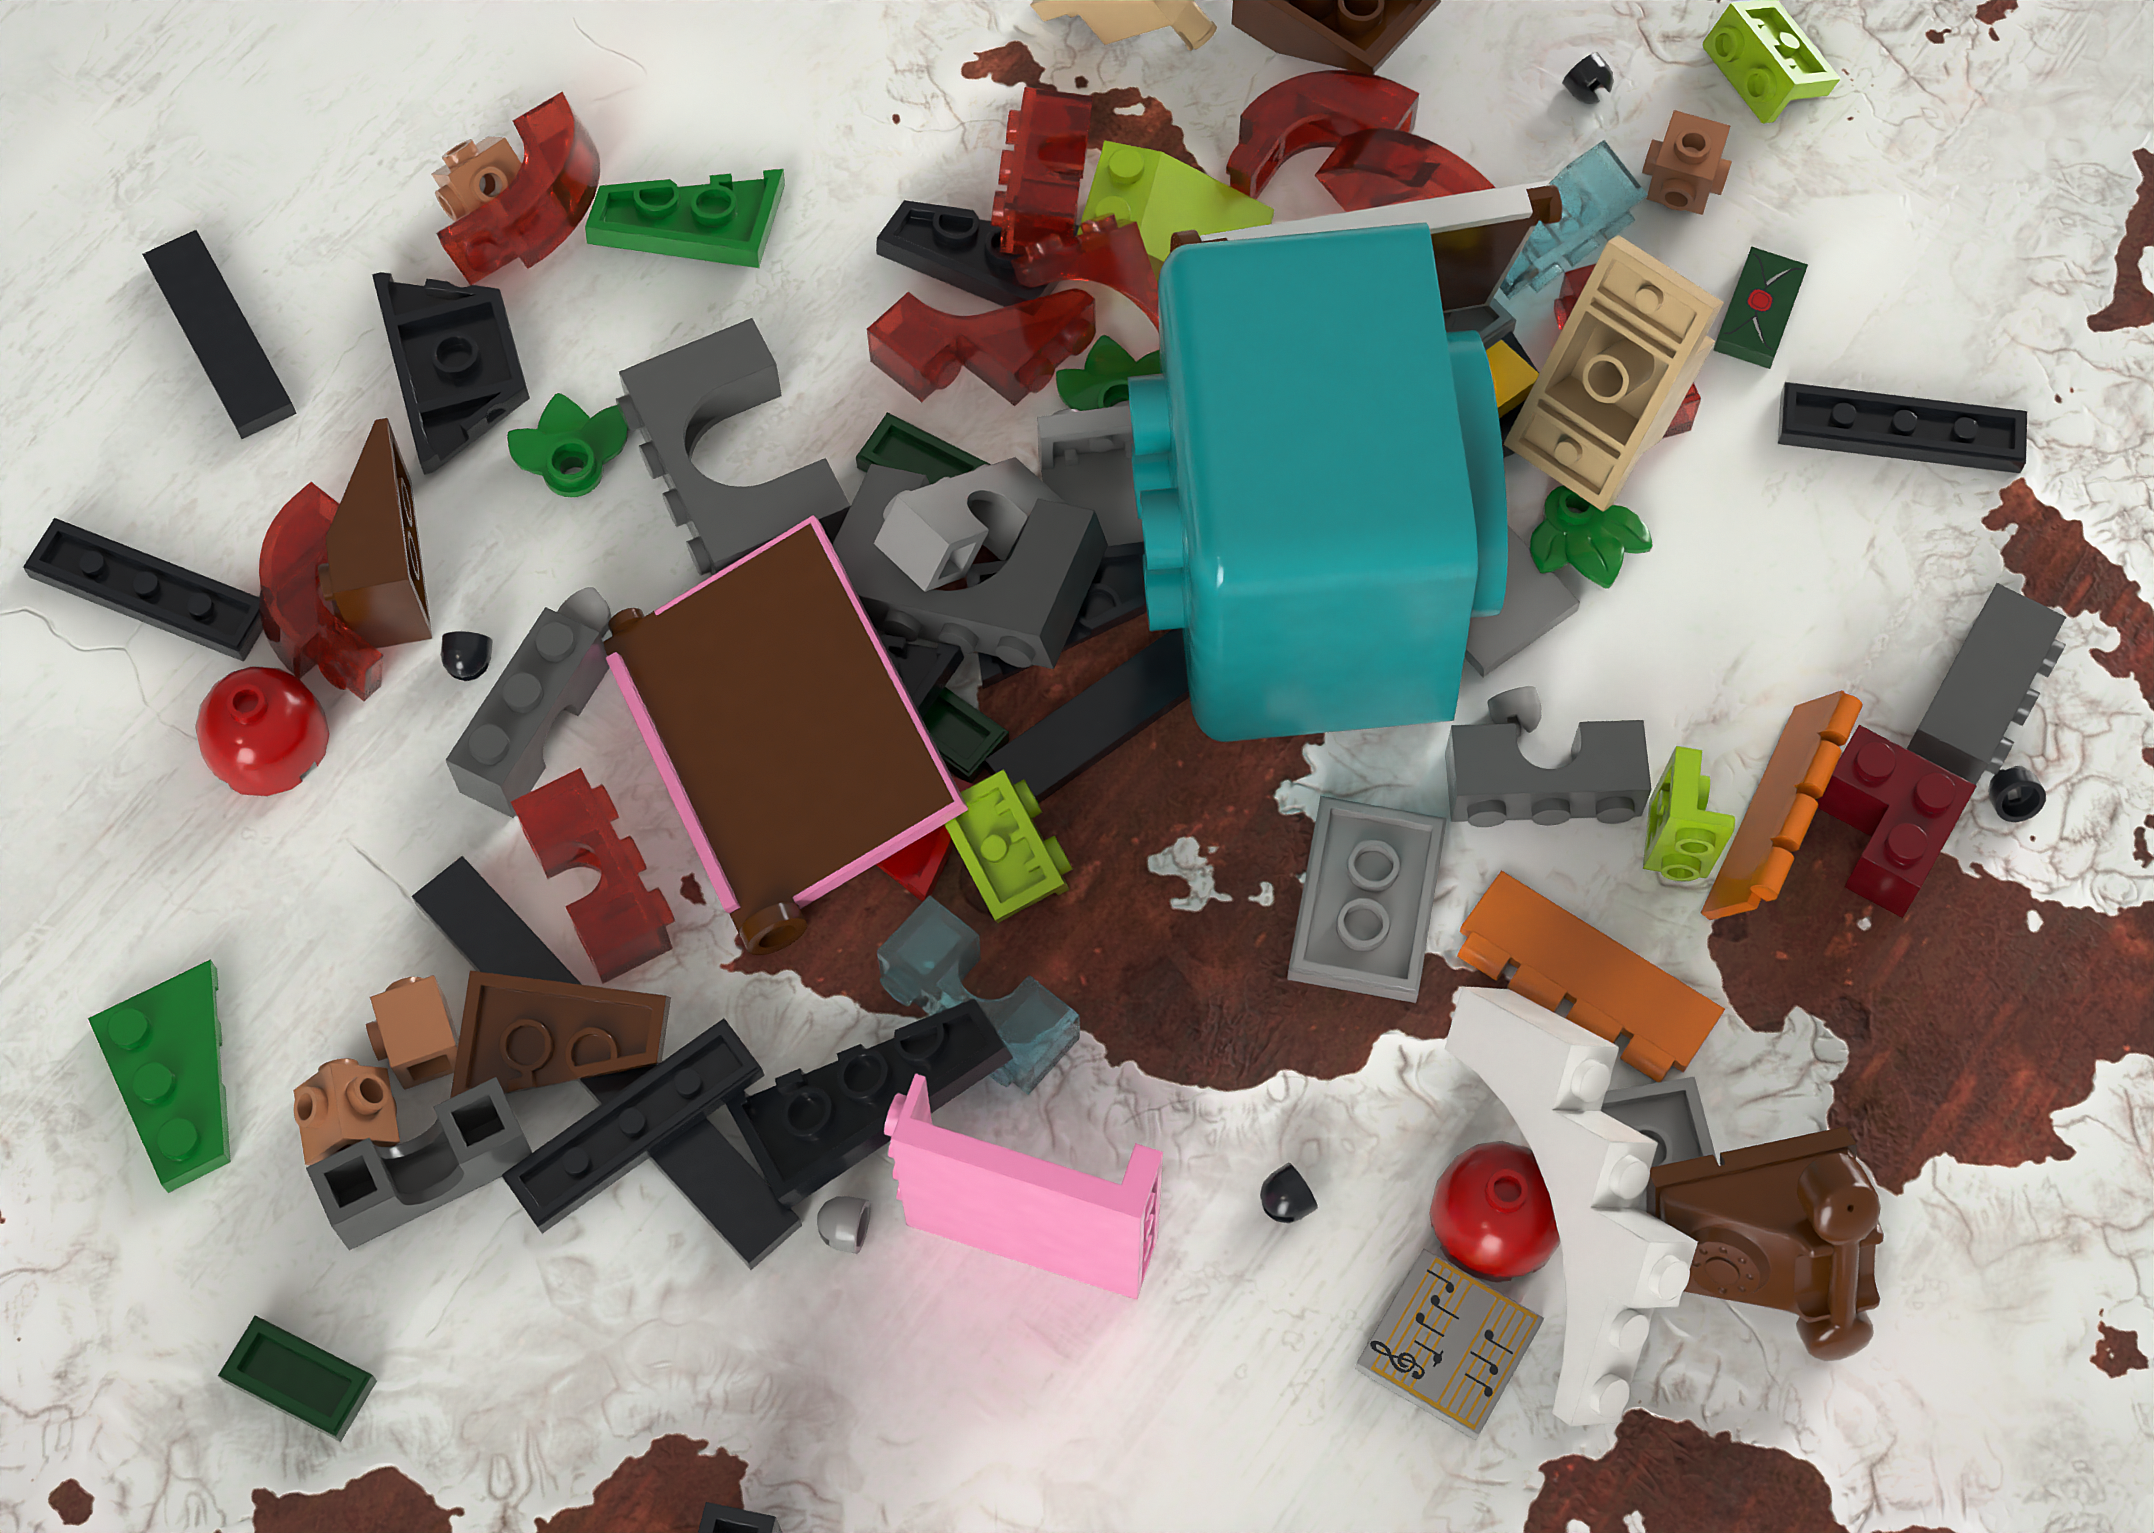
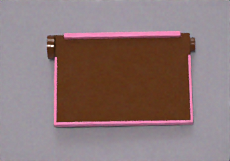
(780, 731)

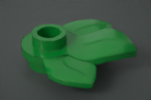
(1104, 376)
(569, 440)
(1587, 540)

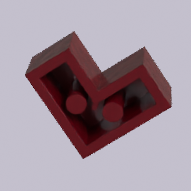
(1904, 808)

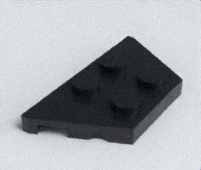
(451, 362)

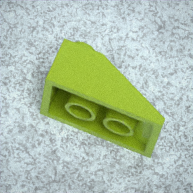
(1166, 198)

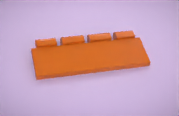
(1783, 805)
(1604, 980)

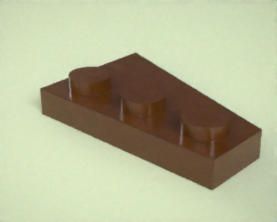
(553, 1032)

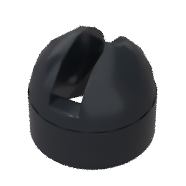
(1588, 77)
(466, 654)
(2029, 791)
(1287, 1195)

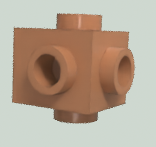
(1687, 163)
(474, 175)
(343, 1108)

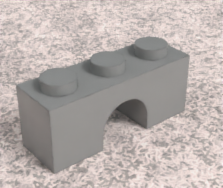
(942, 525)

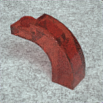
(1311, 114)
(1394, 168)
(539, 204)
(291, 608)

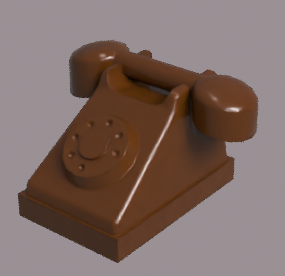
(1782, 1231)

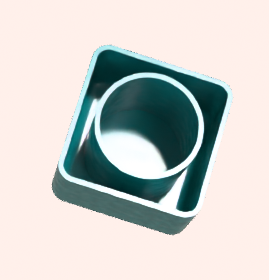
(1317, 482)

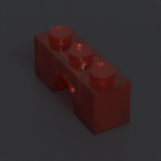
(1043, 168)
(571, 829)

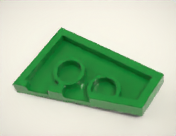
(700, 222)
(169, 1073)

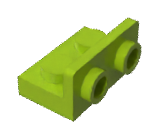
(1767, 57)
(1680, 834)
(1005, 847)

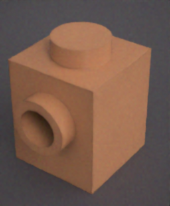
(414, 1031)

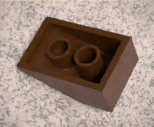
(1333, 32)
(375, 550)

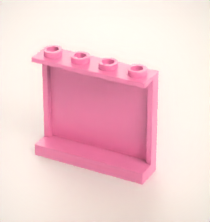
(1024, 1203)

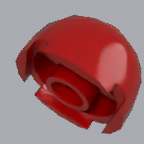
(261, 730)
(1494, 1212)

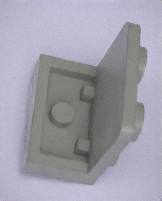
(1090, 466)

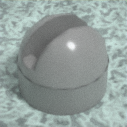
(588, 609)
(1517, 707)
(844, 1223)

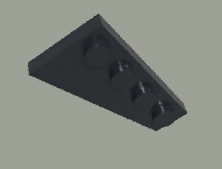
(837, 1114)

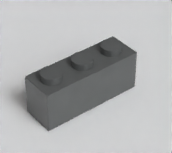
(1990, 685)

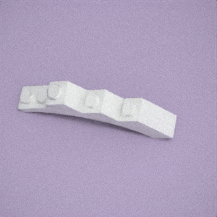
(1595, 1171)

